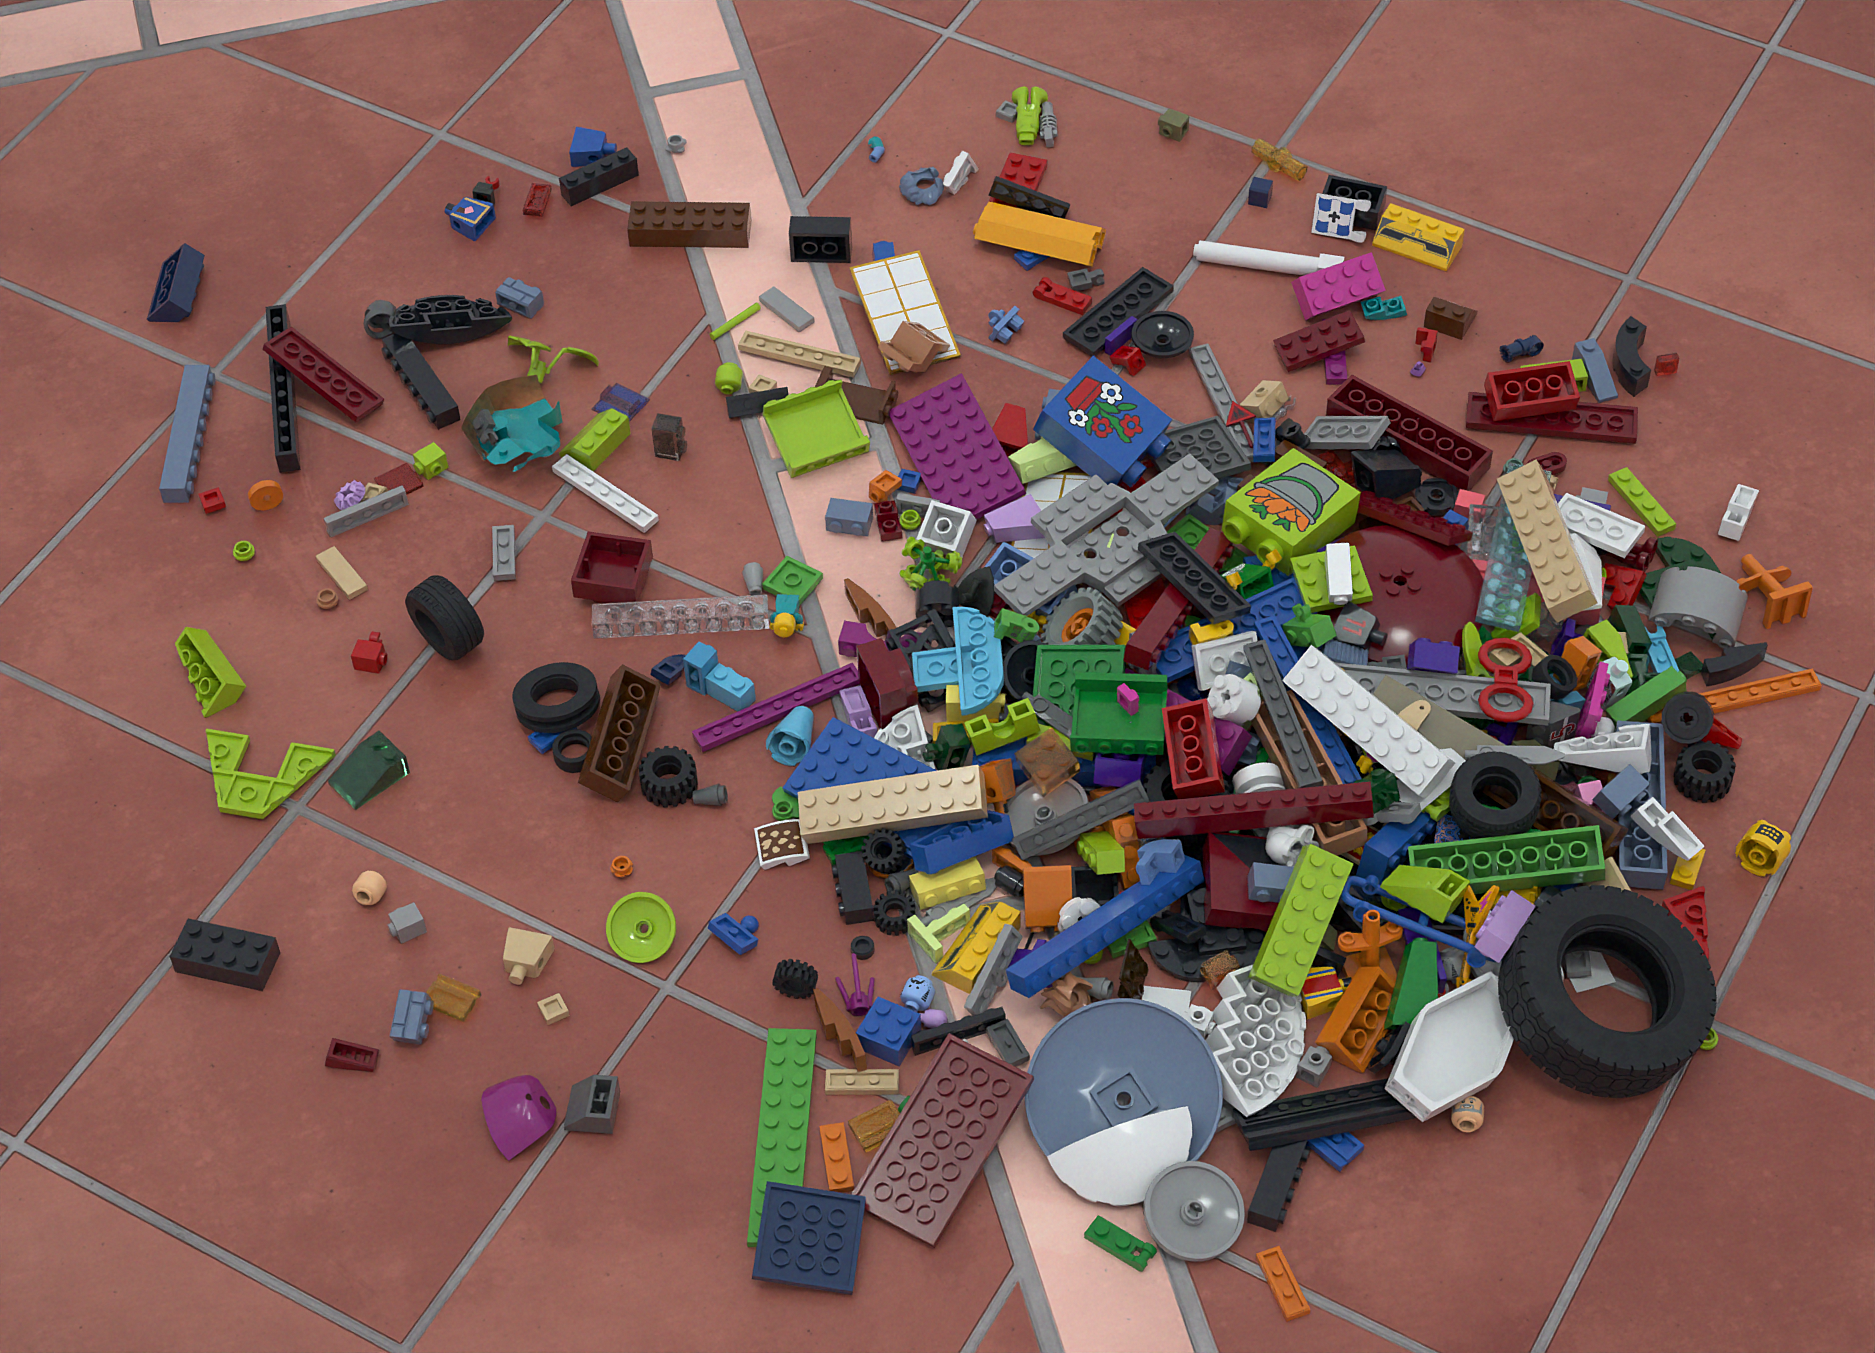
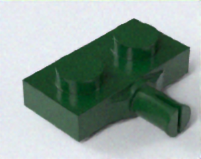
(1639, 667)

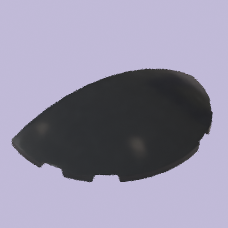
(447, 319)

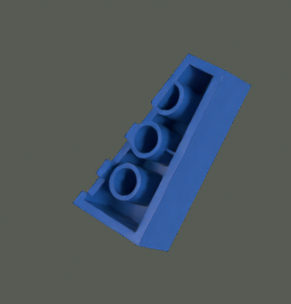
(960, 842)
(1390, 846)

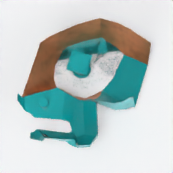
(521, 419)

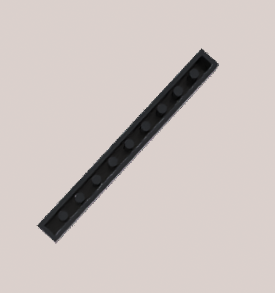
(282, 397)

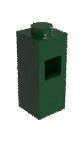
(1627, 619)

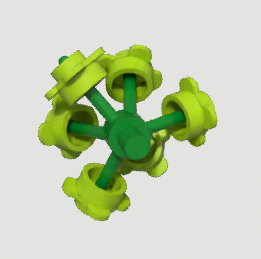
(928, 560)

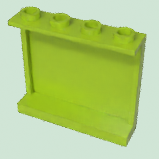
(814, 428)

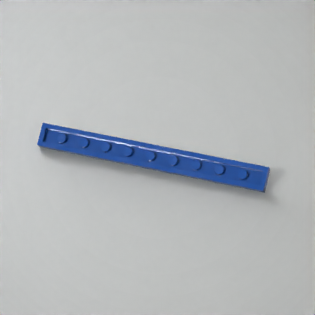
(1285, 659)

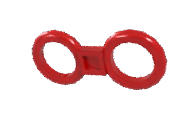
(1505, 680)

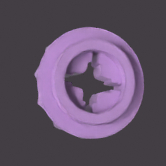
(349, 495)

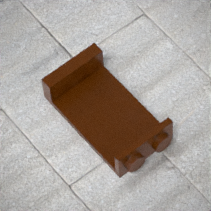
(866, 402)

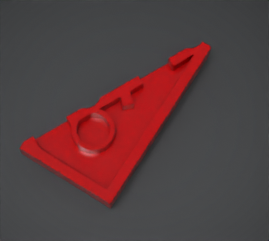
(1691, 911)

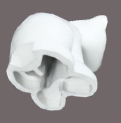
(1286, 842)

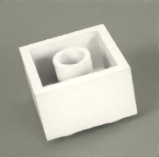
(946, 528)

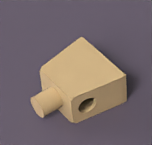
(526, 954)

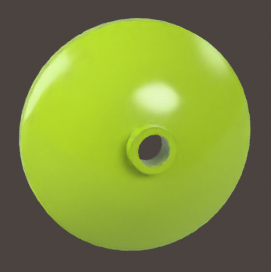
(625, 926)

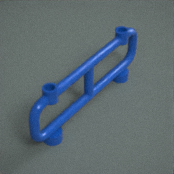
(1371, 886)

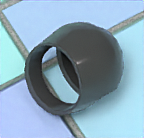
(378, 316)

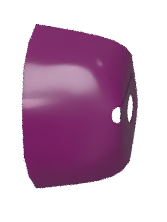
(513, 1118)

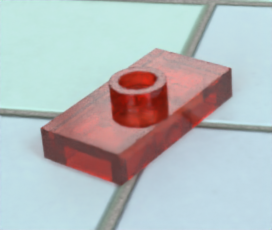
(537, 199)

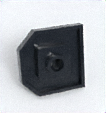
(1388, 1048)

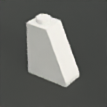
(1338, 573)

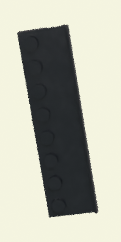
(1321, 1115)

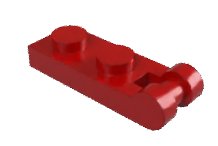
(1062, 296)

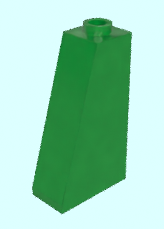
(1414, 984)

